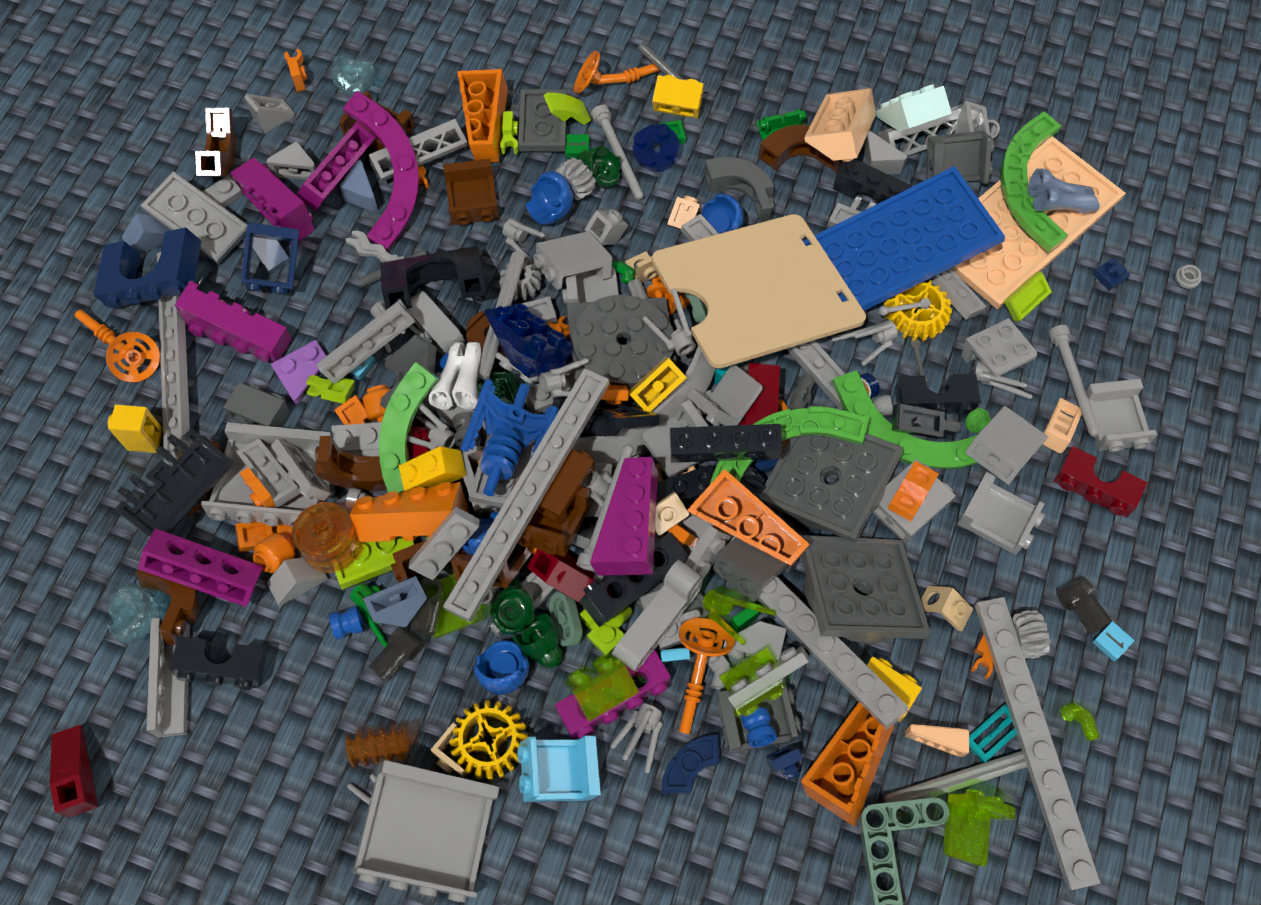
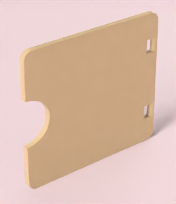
(759, 289)

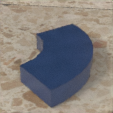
(688, 763)

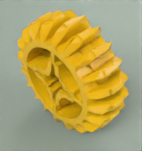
(926, 321)
(476, 744)

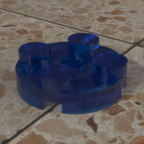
(658, 135)

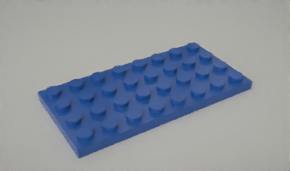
(909, 238)

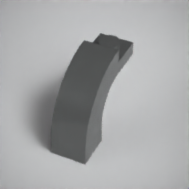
(743, 176)

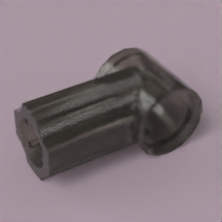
(1080, 597)
(427, 617)
(401, 647)

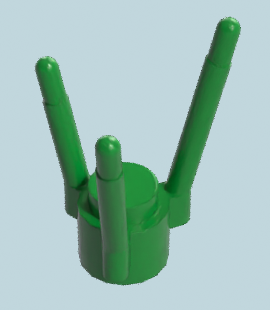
(357, 595)

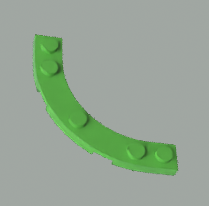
(1015, 182)
(398, 421)
(803, 422)
(934, 454)

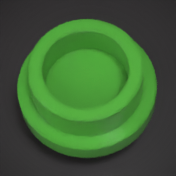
(977, 420)

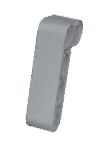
(656, 620)

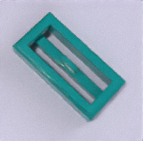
(976, 749)

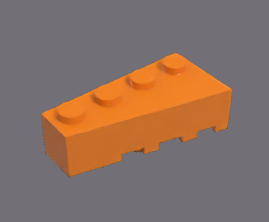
(483, 105)
(406, 513)
(742, 515)
(848, 765)

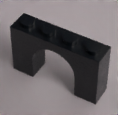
(404, 275)

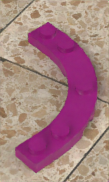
(404, 165)

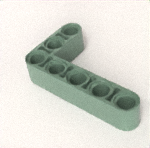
(883, 834)

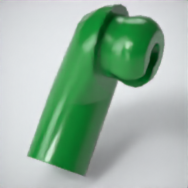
(624, 269)

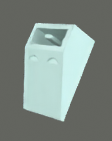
(915, 108)

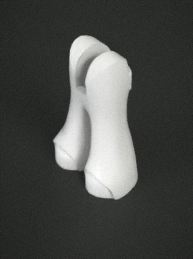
(458, 378)

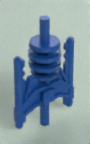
(509, 429)

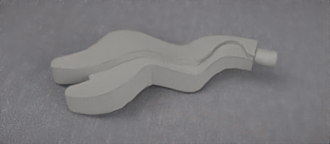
(366, 249)

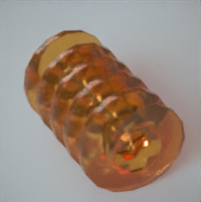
(377, 746)

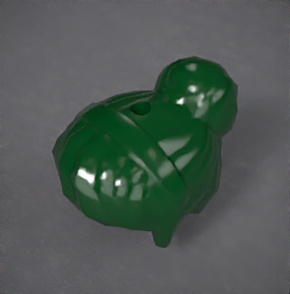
(602, 161)
(520, 601)
(540, 641)

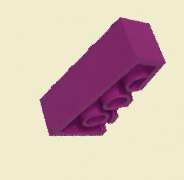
(273, 198)
(232, 325)
(628, 528)

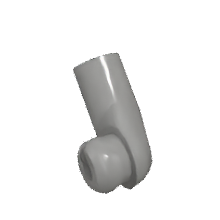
(718, 665)

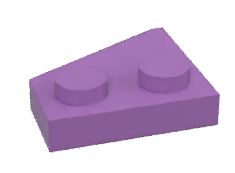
(297, 367)

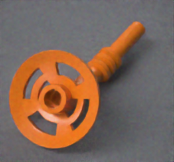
(590, 74)
(126, 351)
(703, 648)

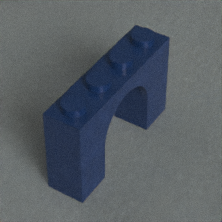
(118, 267)

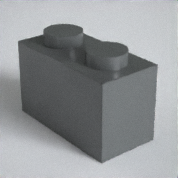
(256, 407)

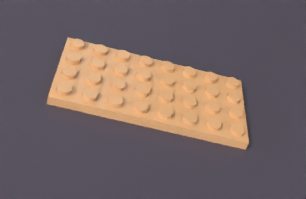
(1009, 264)

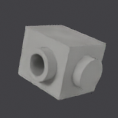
(607, 226)

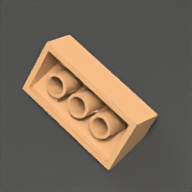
(842, 124)

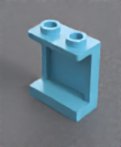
(559, 769)

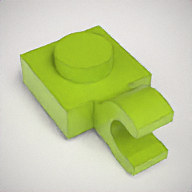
(509, 130)
(337, 392)
(602, 638)

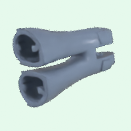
(1056, 194)

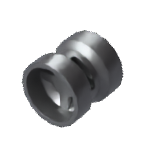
(461, 423)

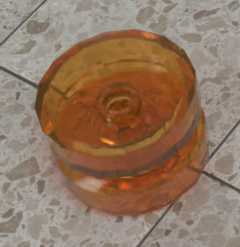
(326, 537)

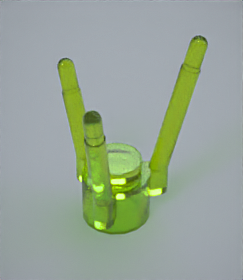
(721, 604)

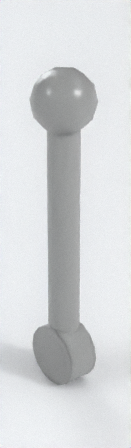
(924, 304)

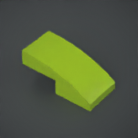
(566, 106)

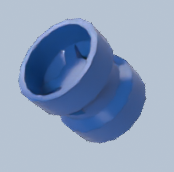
(346, 622)
(759, 728)

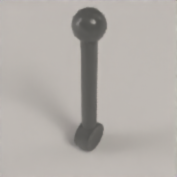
(915, 345)

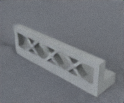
(892, 134)
(421, 143)
(366, 342)
(166, 695)

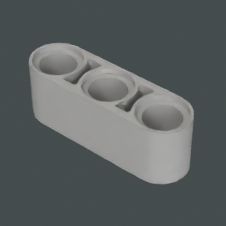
(434, 323)

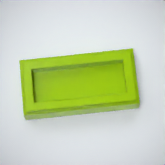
(1027, 296)

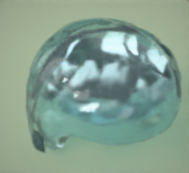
(352, 75)
(131, 613)

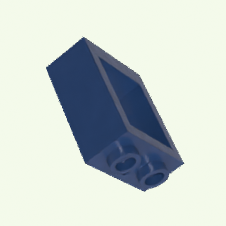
(273, 233)

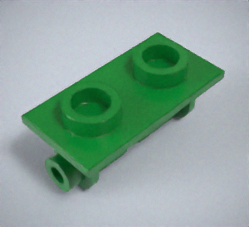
(770, 124)

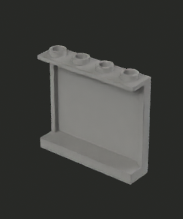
(231, 495)
(424, 831)

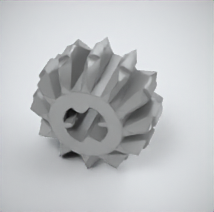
(578, 177)
(528, 281)
(1032, 633)

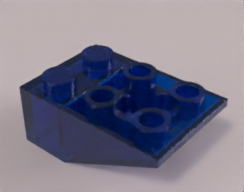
(528, 340)

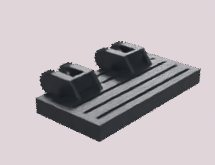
(611, 418)
(175, 487)

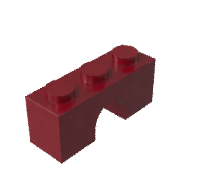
(1078, 475)

